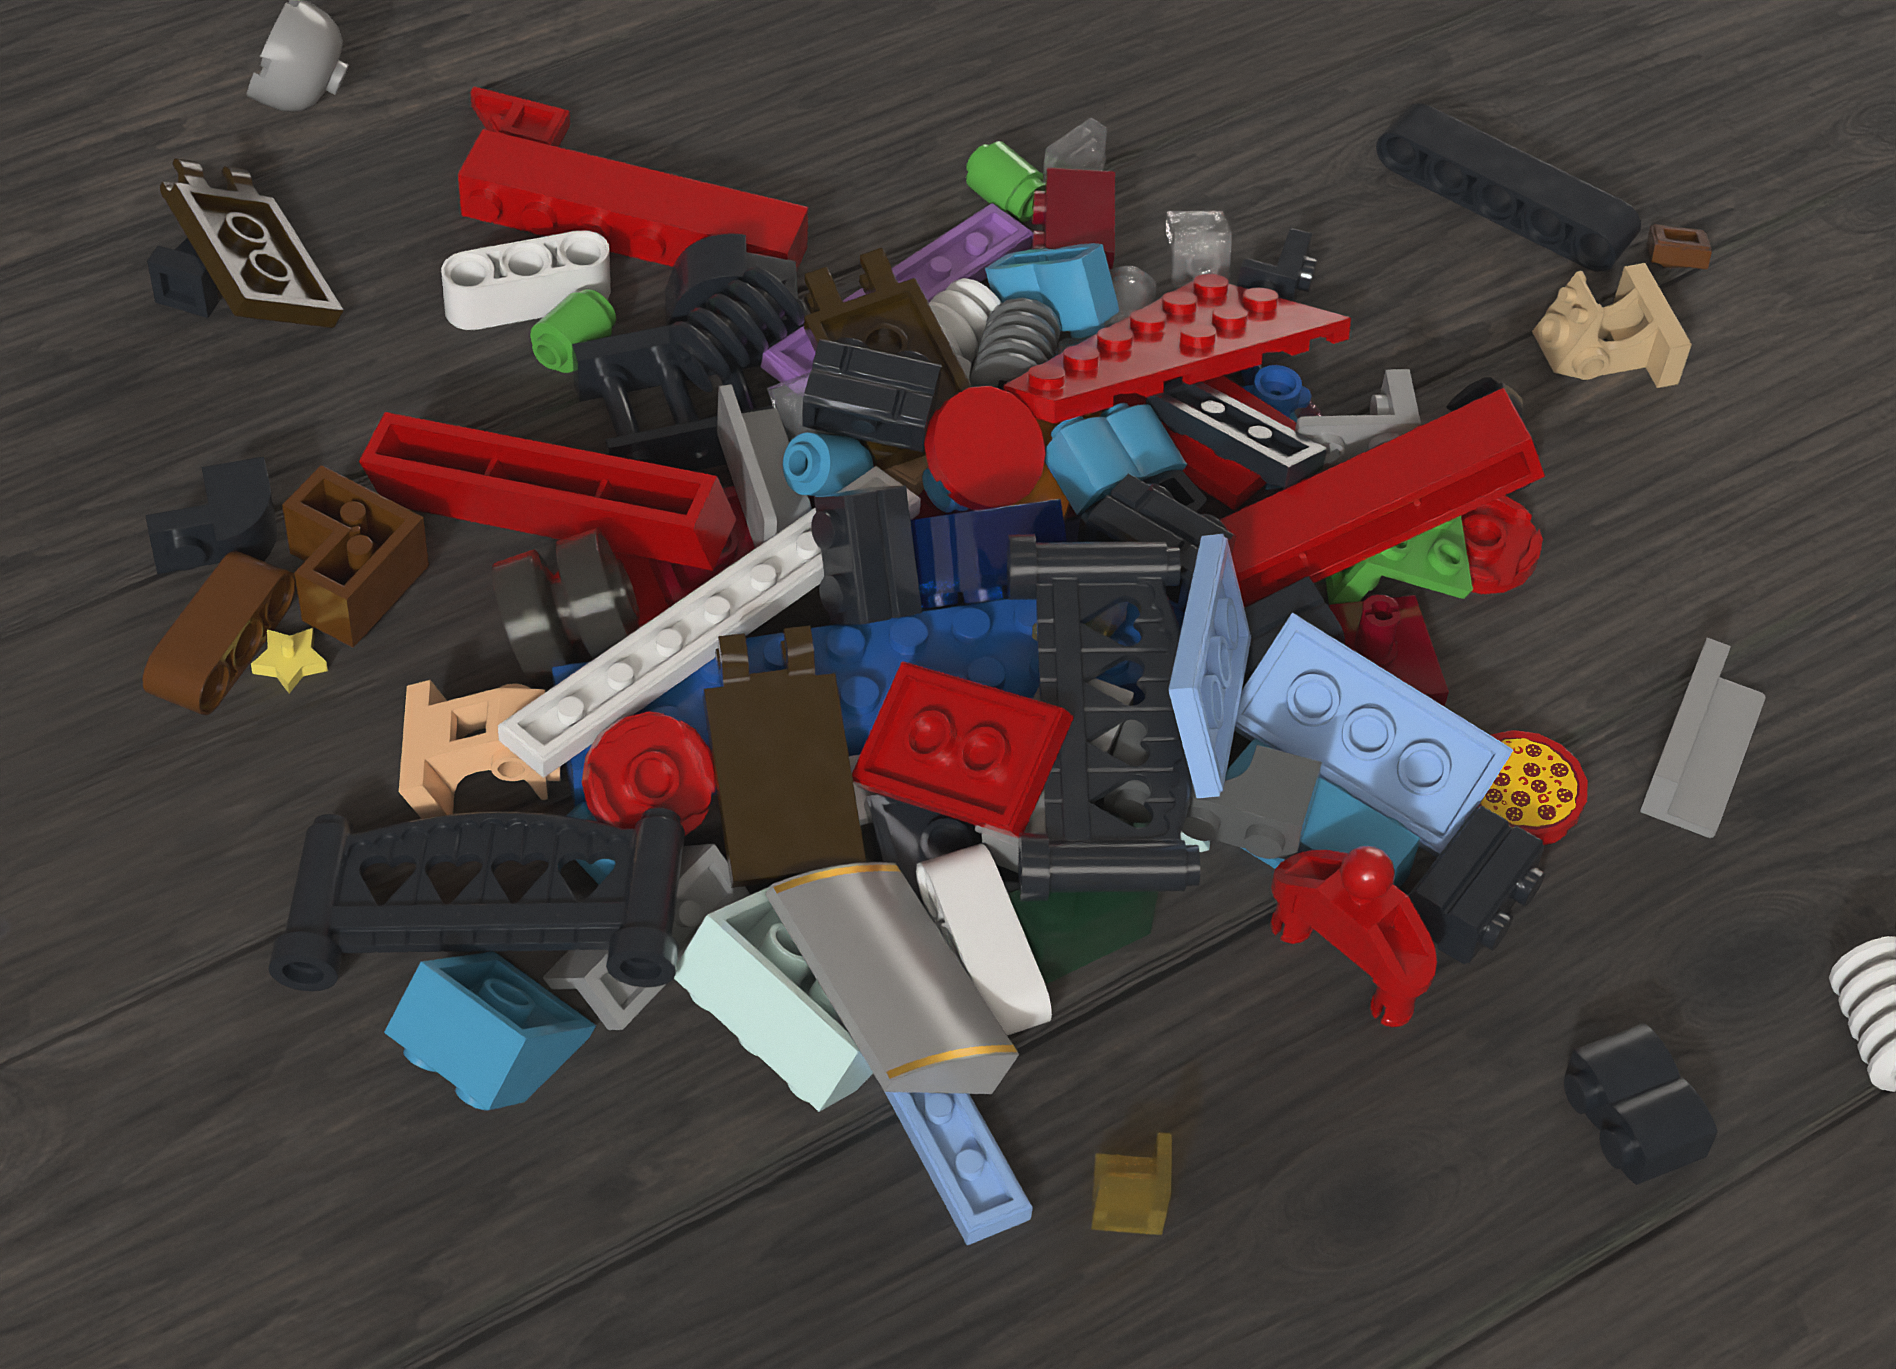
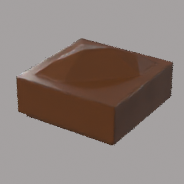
(1678, 247)

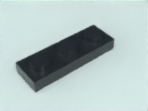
(1238, 432)

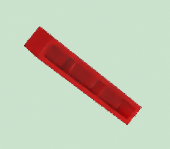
(630, 206)
(549, 489)
(1383, 497)

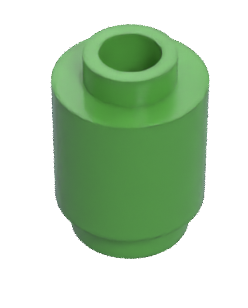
(1004, 179)
(574, 320)

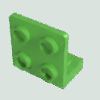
(1428, 560)

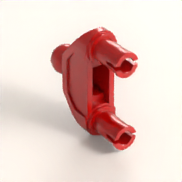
(1362, 915)

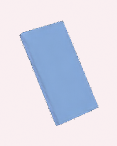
(1210, 666)
(1369, 733)

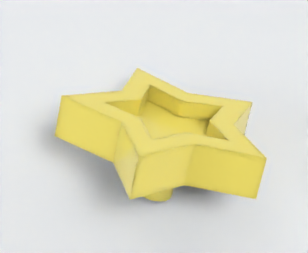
(289, 658)

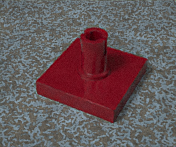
(1395, 639)

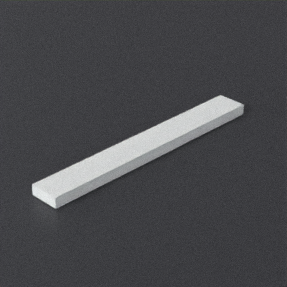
(673, 643)

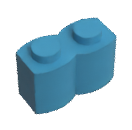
(1066, 279)
(1098, 452)

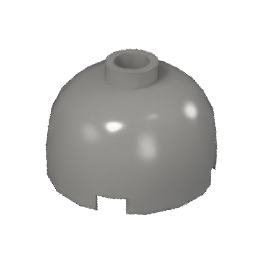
(299, 59)

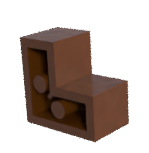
(355, 553)

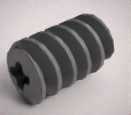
(1014, 340)

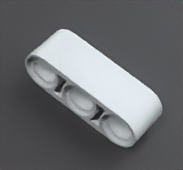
(522, 278)
(984, 933)

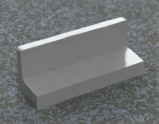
(755, 454)
(1704, 747)
(701, 890)

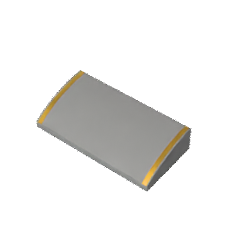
(893, 980)

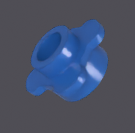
(1280, 389)

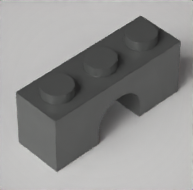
(1256, 811)

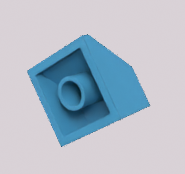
(485, 1028)

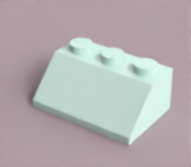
(766, 994)

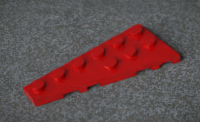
(1188, 333)

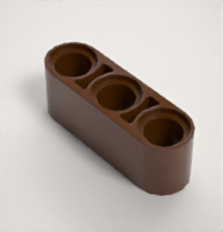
(219, 633)

